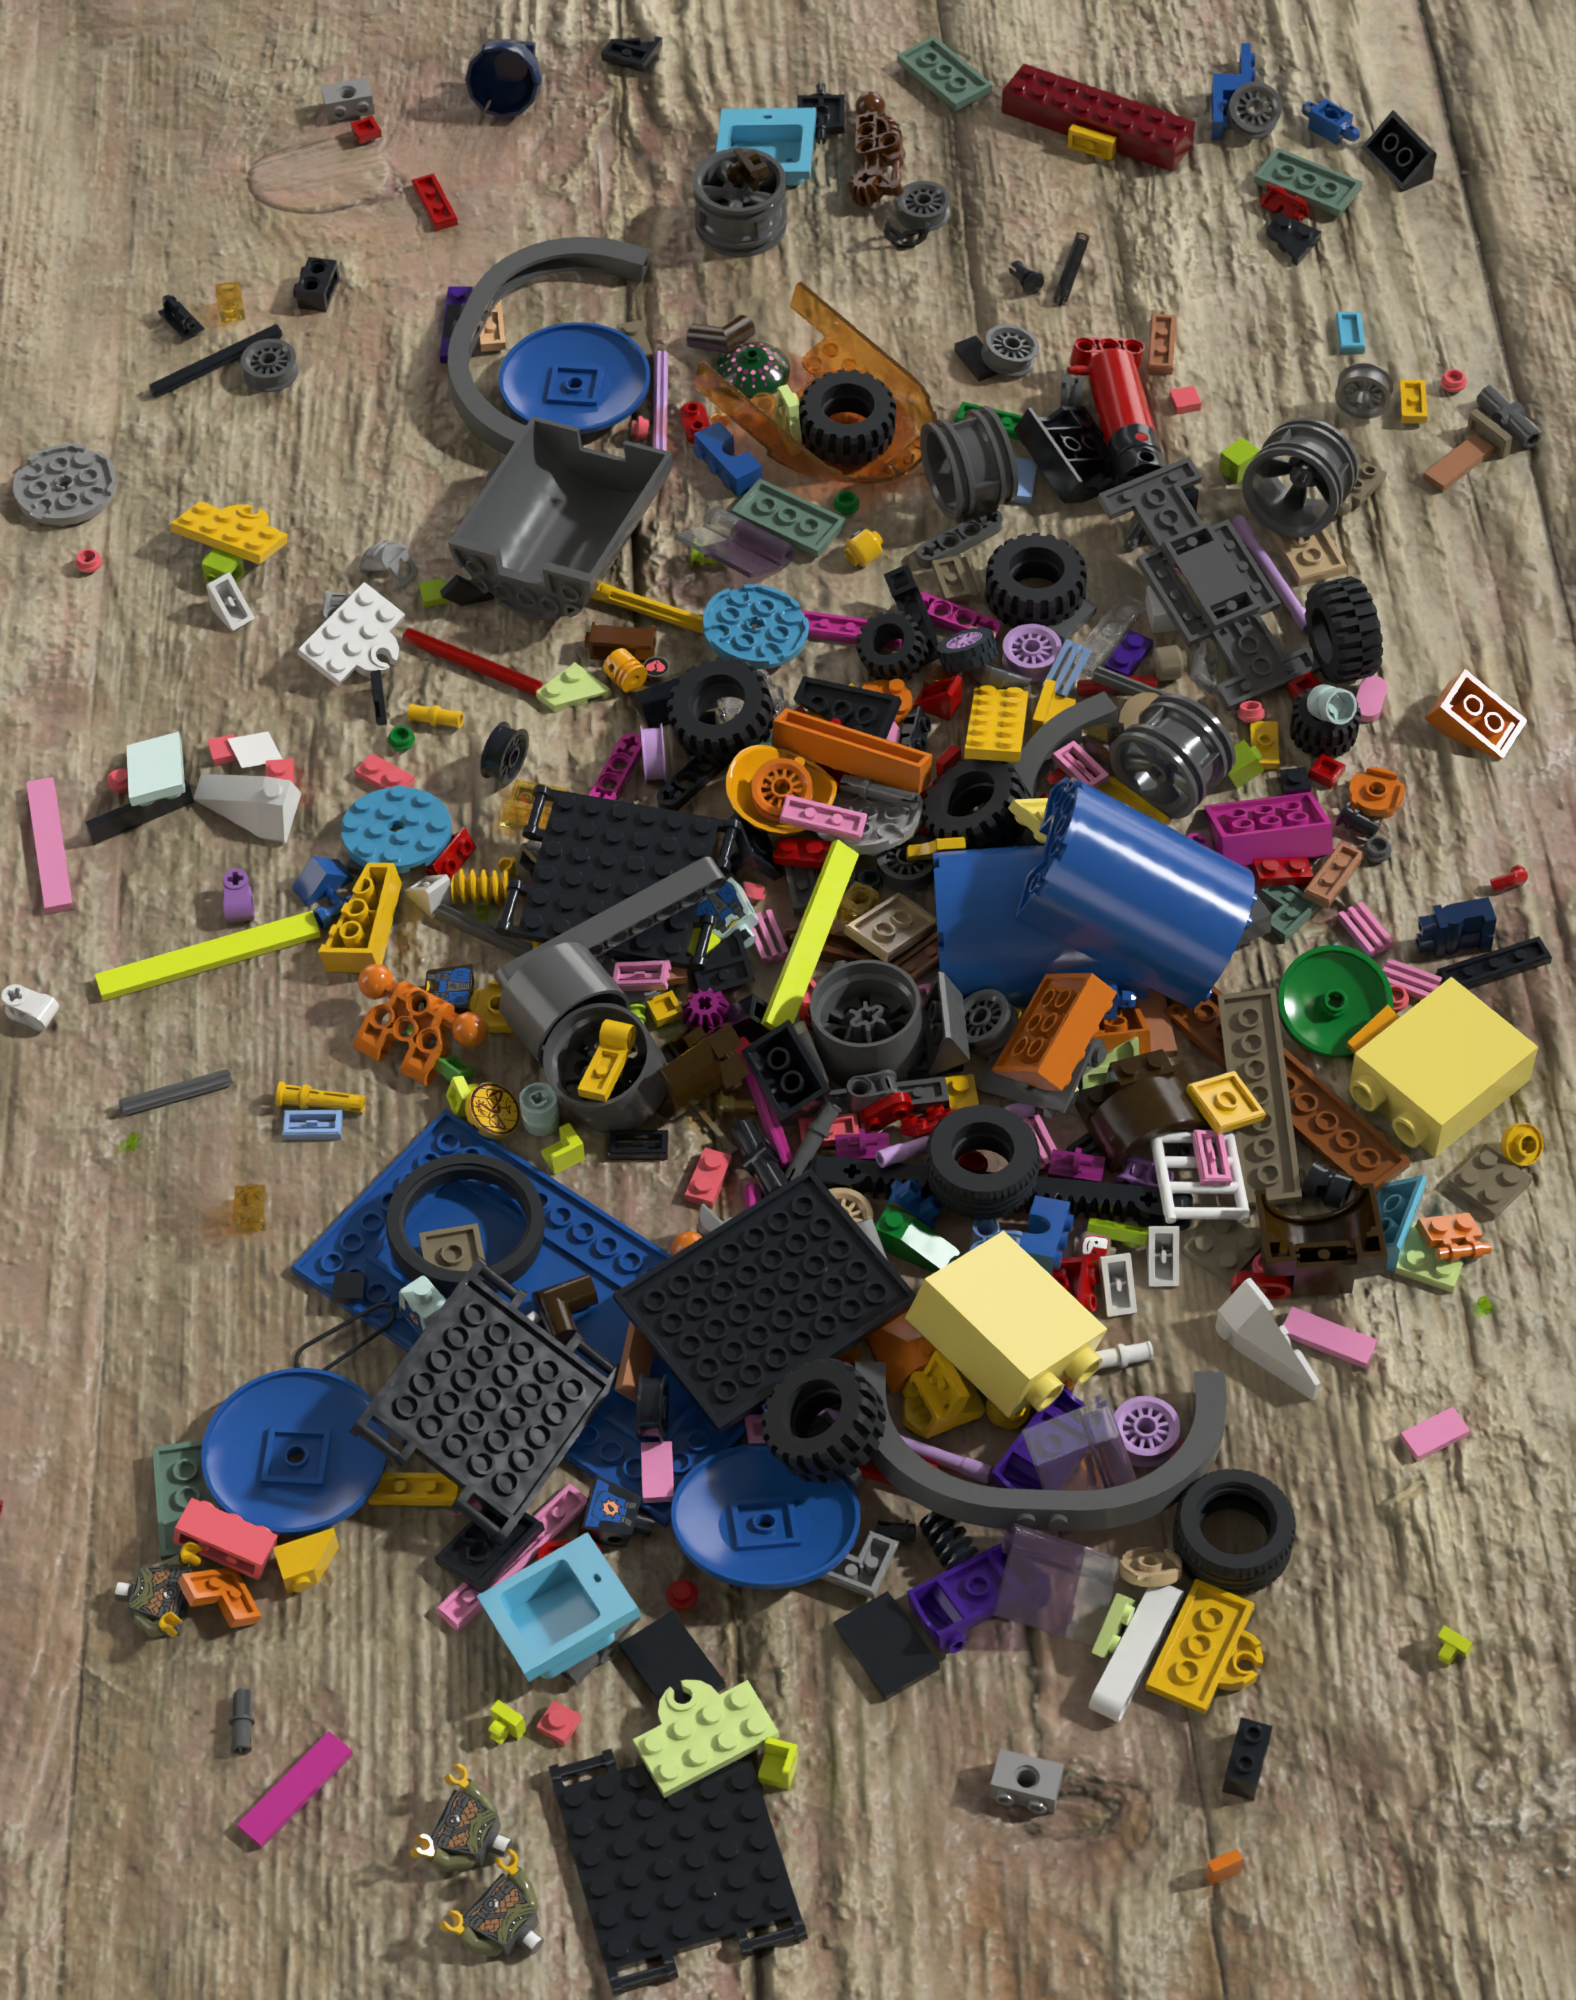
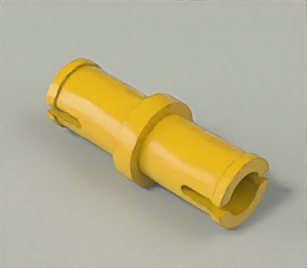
(435, 715)

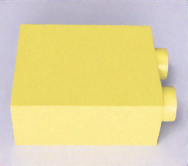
(1441, 1068)
(1008, 1326)

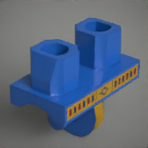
(907, 1199)

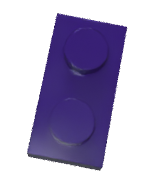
(1129, 654)

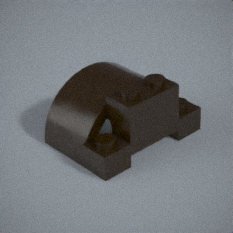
(699, 1067)
(1136, 1103)
(1322, 1249)

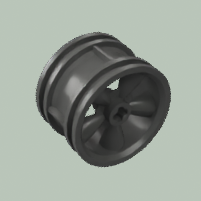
(737, 228)
(1318, 459)
(969, 462)
(1173, 754)

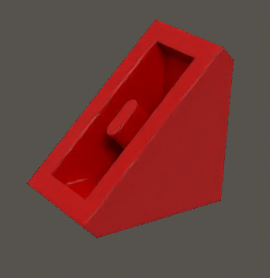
(941, 698)

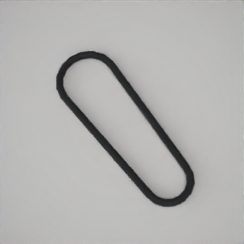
(343, 1324)

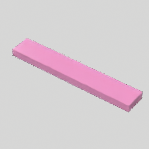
(49, 845)
(556, 1516)

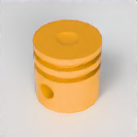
(627, 670)

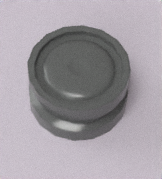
(1071, 391)

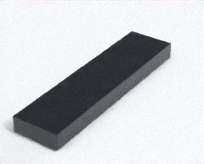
(130, 817)
(1498, 964)

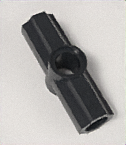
(758, 1156)

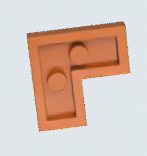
(224, 1588)

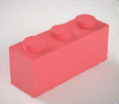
(226, 1538)

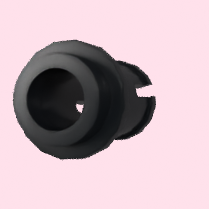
(897, 1530)

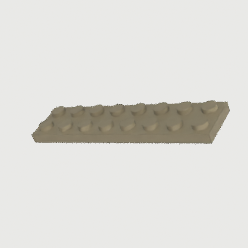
(1257, 1056)

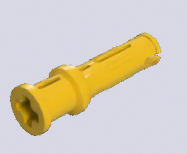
(307, 1097)

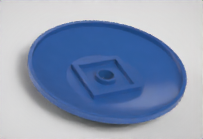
(601, 360)
(284, 1415)
(746, 1485)

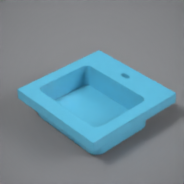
(779, 132)
(559, 1609)

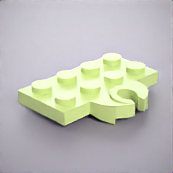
(702, 1733)

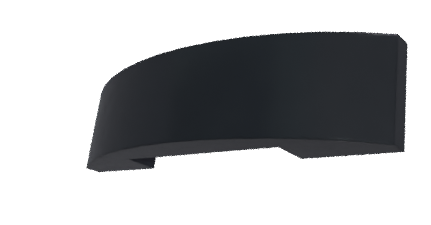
(910, 601)

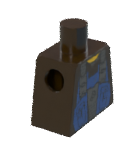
(452, 985)

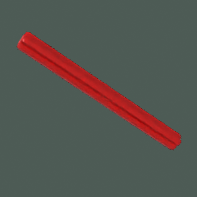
(471, 661)

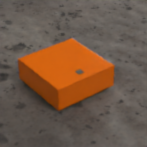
(1224, 1867)

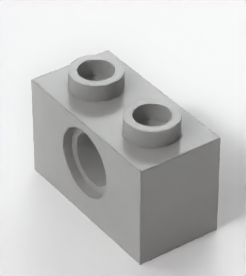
(347, 99)
(1017, 1767)

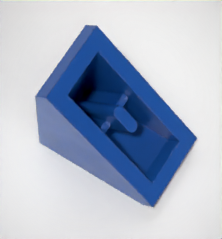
(319, 876)

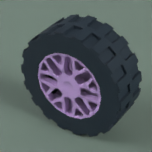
(967, 649)

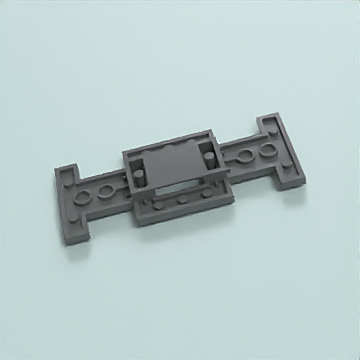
(1219, 574)

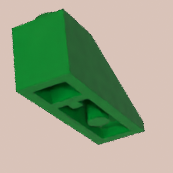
(913, 1241)

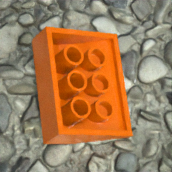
(1055, 1030)

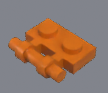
(1450, 1231)

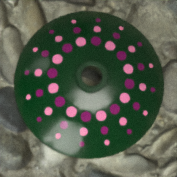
(754, 368)

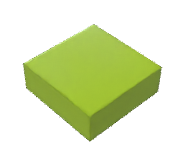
(431, 593)

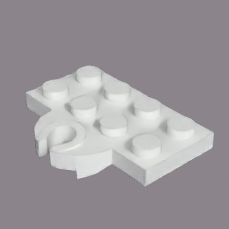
(355, 637)

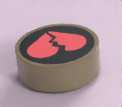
(657, 668)

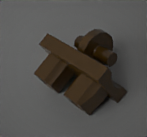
(748, 169)

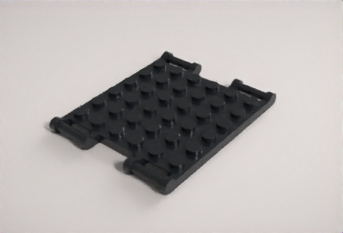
(605, 853)
(488, 1400)
(674, 1867)

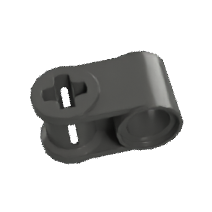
(871, 1089)

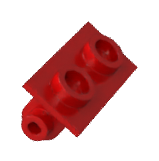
(1278, 197)
(453, 856)

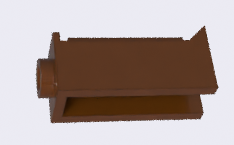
(606, 639)

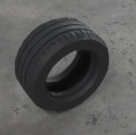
(1237, 1491)

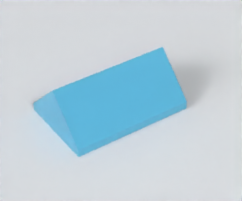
(1398, 1209)

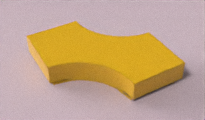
(925, 850)

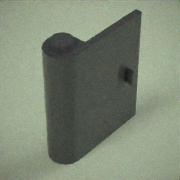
(1050, 1100)

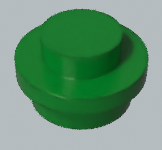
(846, 503)
(401, 738)

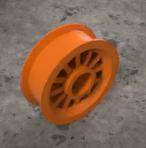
(773, 768)

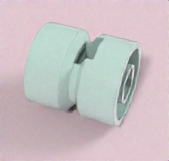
(1331, 704)
(539, 1109)

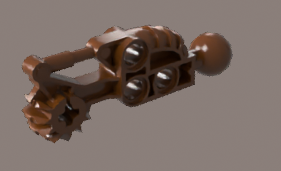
(878, 146)

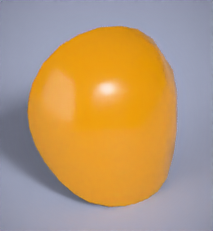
(740, 779)

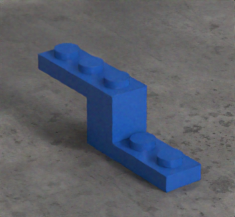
(1225, 85)

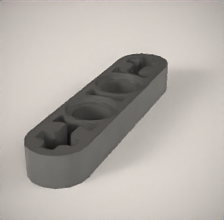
(937, 550)

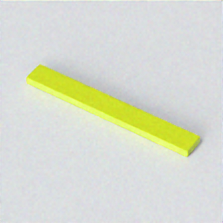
(811, 935)
(207, 955)

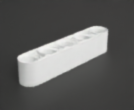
(1135, 1651)

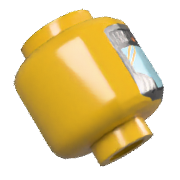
(863, 547)

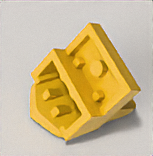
(939, 1399)

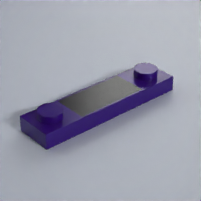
(455, 298)

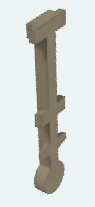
(713, 1126)

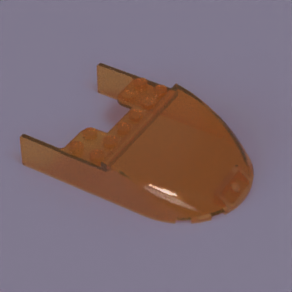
(840, 349)

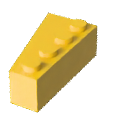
(365, 921)

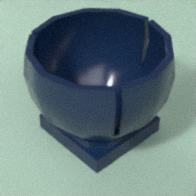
(506, 75)

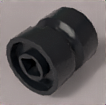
(1327, 1186)

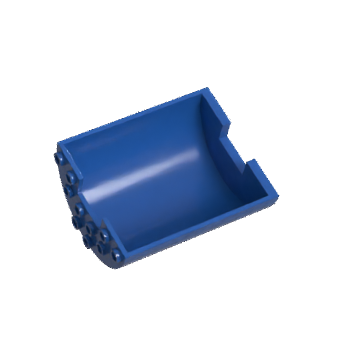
(1136, 893)
(982, 939)

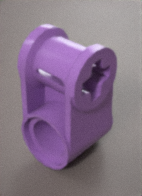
(237, 897)
(1140, 1175)

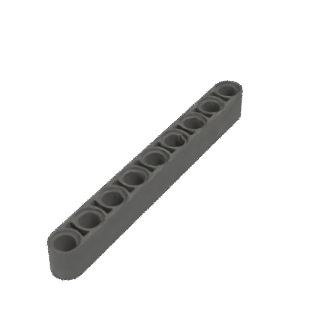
(634, 913)

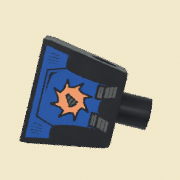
(613, 1514)

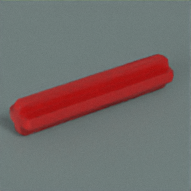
(1090, 687)

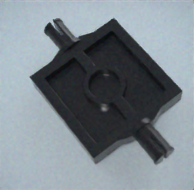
(829, 112)

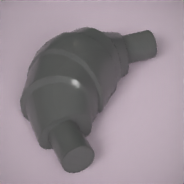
(998, 677)

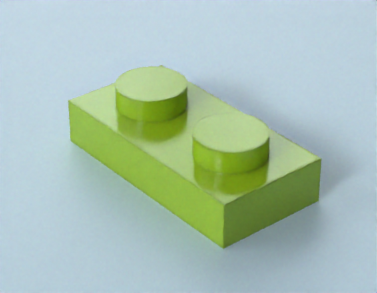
(1129, 1234)

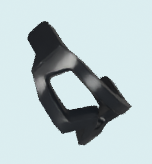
(922, 235)

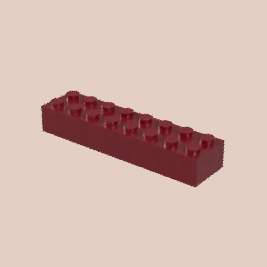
(1060, 102)

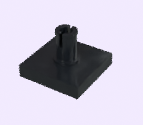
(754, 850)

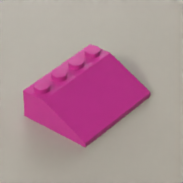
(1270, 828)

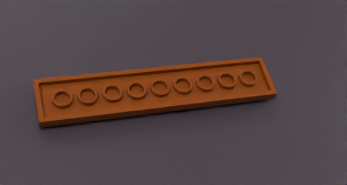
(1317, 1112)

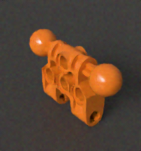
(403, 1006)

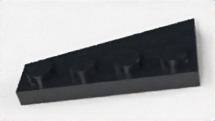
(853, 706)

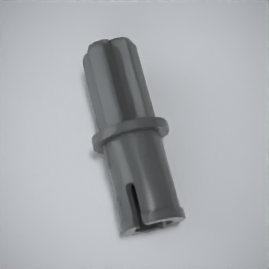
(242, 1721)

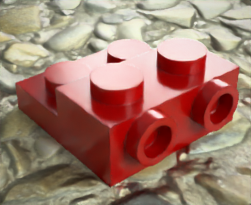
(1079, 1278)

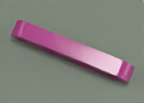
(955, 613)
(619, 777)

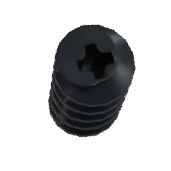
(947, 1539)

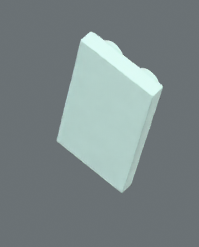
(155, 769)

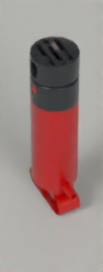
(1119, 403)

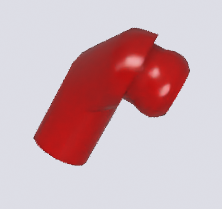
(1516, 877)

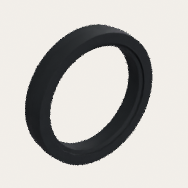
(464, 1167)

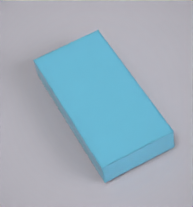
(1350, 332)

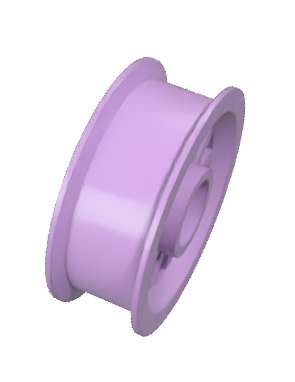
(1031, 651)
(653, 754)
(1139, 1415)

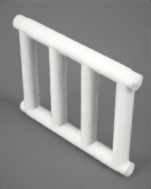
(1168, 1188)

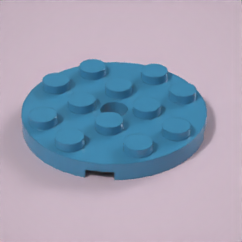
(732, 613)
(423, 822)

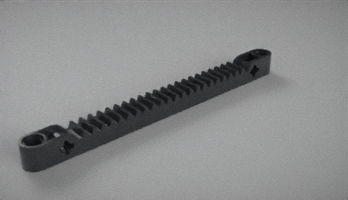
(1083, 1195)

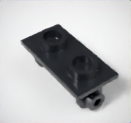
(179, 318)
(916, 730)

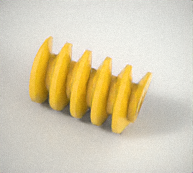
(479, 887)

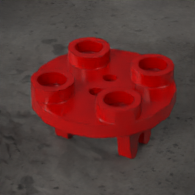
(923, 1124)

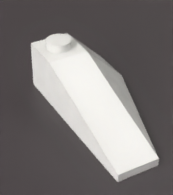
(252, 802)
(1254, 1333)

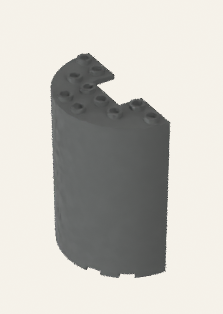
(555, 519)

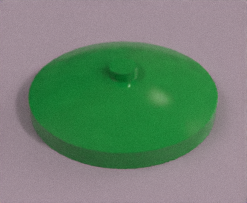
(1330, 998)

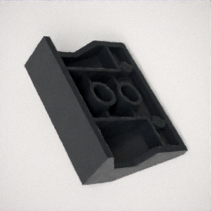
(1068, 452)

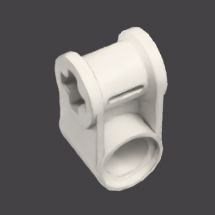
(29, 1006)

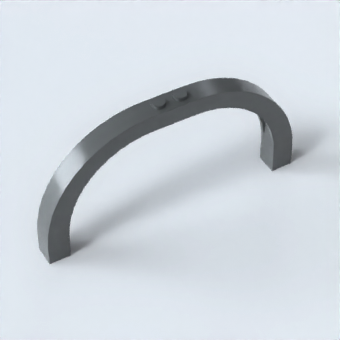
(526, 264)
(1065, 728)
(1055, 1508)

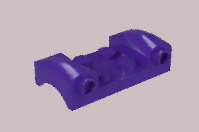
(1016, 1466)
(959, 1598)

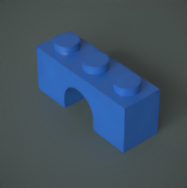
(715, 448)
(1047, 1232)

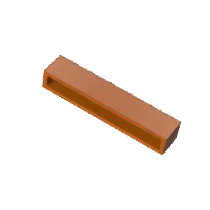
(852, 751)

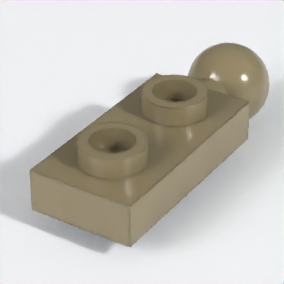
(1367, 482)

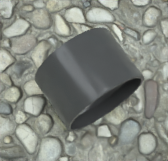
(551, 988)
(865, 1002)
(629, 1102)

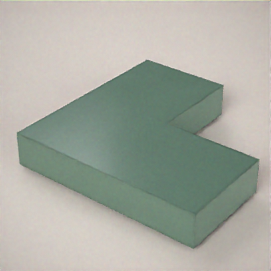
(1291, 910)

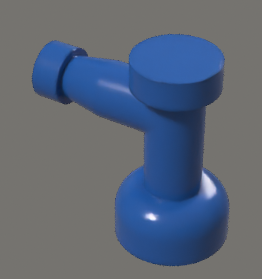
(324, 916)

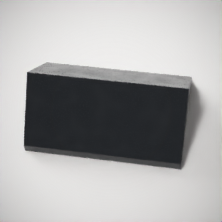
(1401, 152)
(653, 698)
(787, 1073)

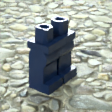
(1457, 928)

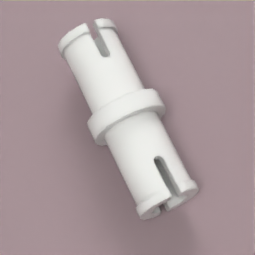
(1125, 1355)

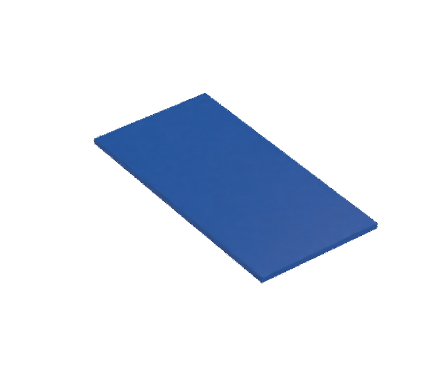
(575, 1243)

